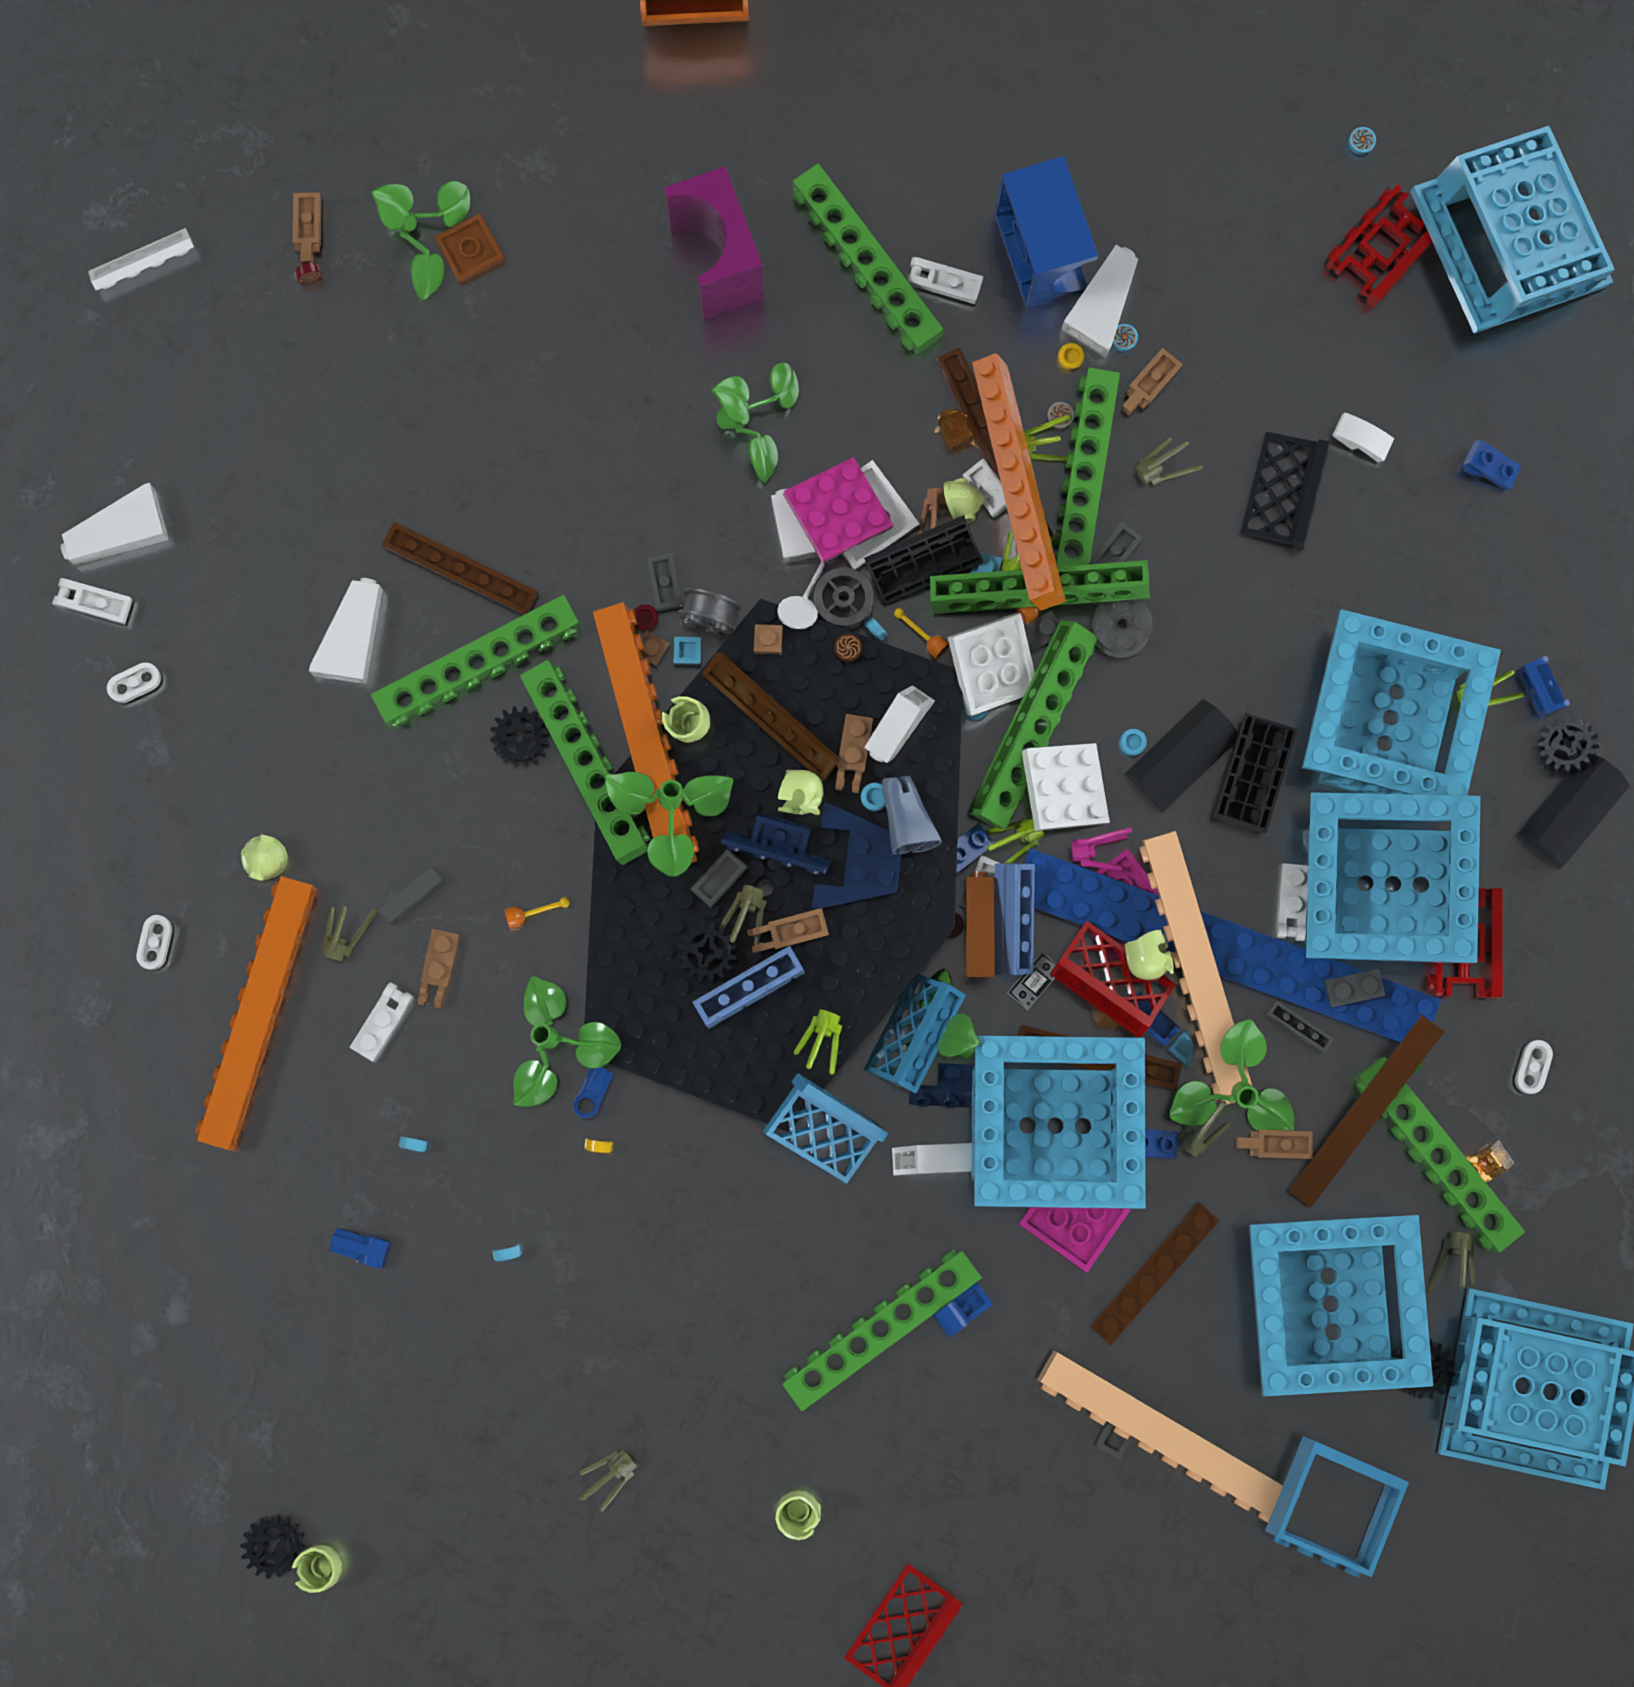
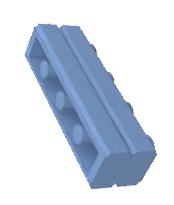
(1014, 918)
(748, 987)

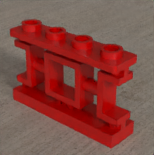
(1367, 230)
(1491, 943)

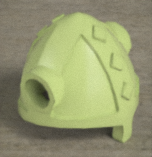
(962, 499)
(264, 857)

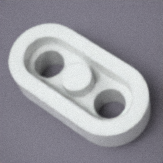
(134, 681)
(152, 942)
(1534, 1068)

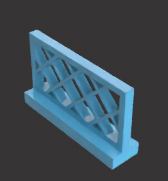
(925, 1037)
(832, 1107)

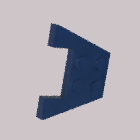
(870, 864)

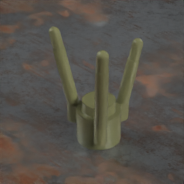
(1150, 467)
(747, 900)
(333, 945)
(1194, 1141)
(1461, 1246)
(621, 1466)

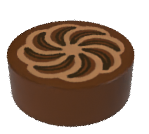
(848, 647)

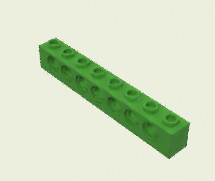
(817, 182)
(1105, 385)
(1008, 588)
(484, 647)
(538, 682)
(1032, 709)
(1506, 1227)
(806, 1395)

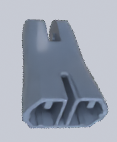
(908, 820)

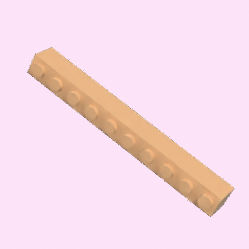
(1192, 955)
(1160, 1434)

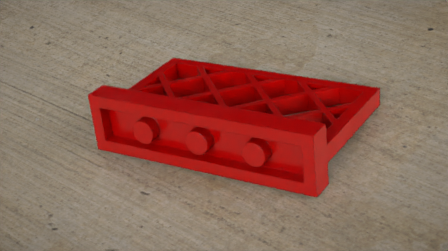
(1105, 997)
(926, 1643)

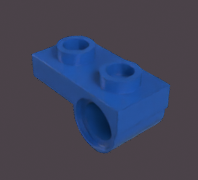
(1492, 464)
(972, 846)
(1161, 1143)
(962, 1310)

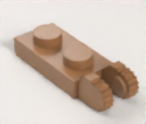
(852, 752)
(792, 930)
(438, 965)

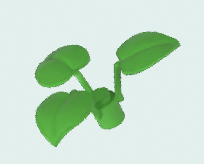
(393, 205)
(733, 396)
(707, 793)
(959, 1034)
(595, 1048)
(1267, 1111)

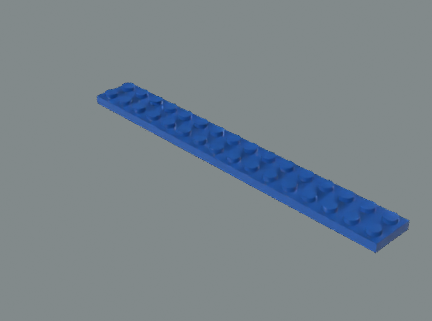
(1238, 952)

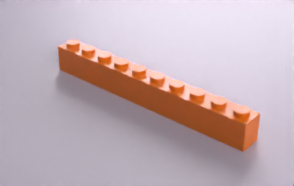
(1018, 482)
(638, 712)
(256, 1013)

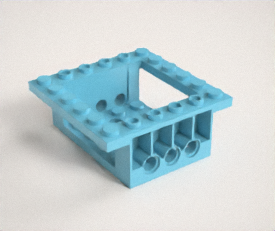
(1534, 271)
(1354, 694)
(1403, 923)
(1065, 1167)
(1291, 1313)
(1487, 1404)

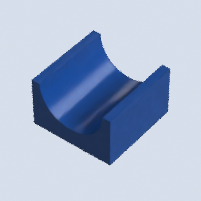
(1044, 231)

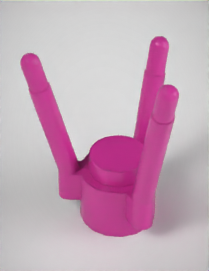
(1084, 849)

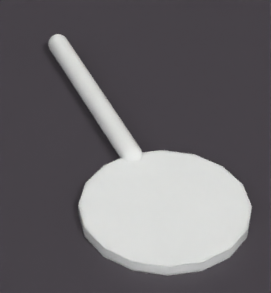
(799, 611)

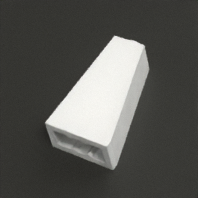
(1102, 302)
(120, 527)
(350, 637)

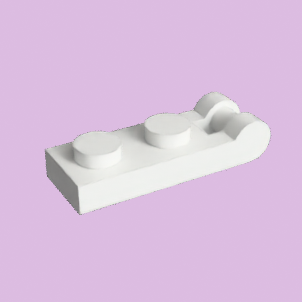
(945, 280)
(93, 601)
(1292, 901)
(381, 1023)

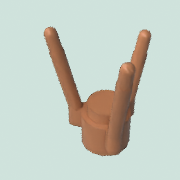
(935, 504)

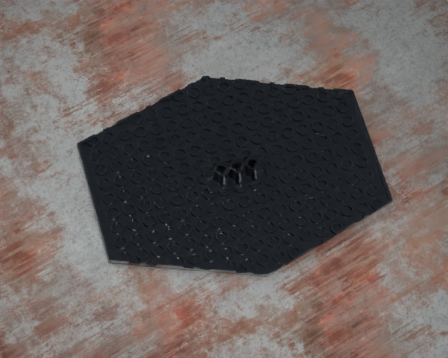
(871, 943)

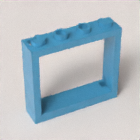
(1379, 1525)

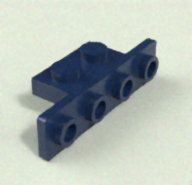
(779, 841)
(952, 1089)

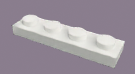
(140, 259)

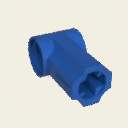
(593, 1089)
(364, 1249)

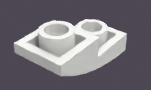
(1360, 434)

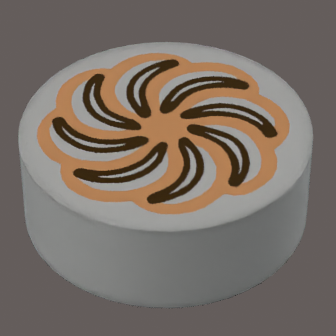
(1058, 410)

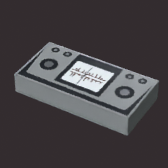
(1031, 986)

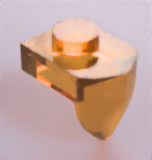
(955, 428)

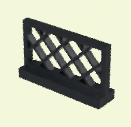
(1308, 487)

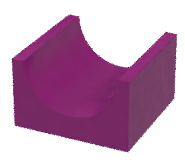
(712, 209)

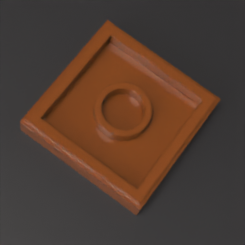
(469, 248)

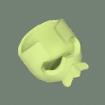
(687, 719)
(801, 791)
(1148, 956)
(797, 1514)
(318, 1568)

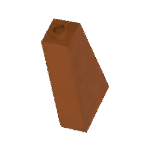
(979, 925)

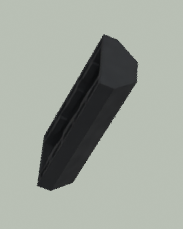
(932, 553)
(1183, 754)
(1255, 773)
(1574, 810)

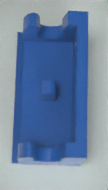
(1542, 687)
(1162, 1028)

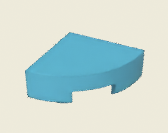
(1182, 1048)

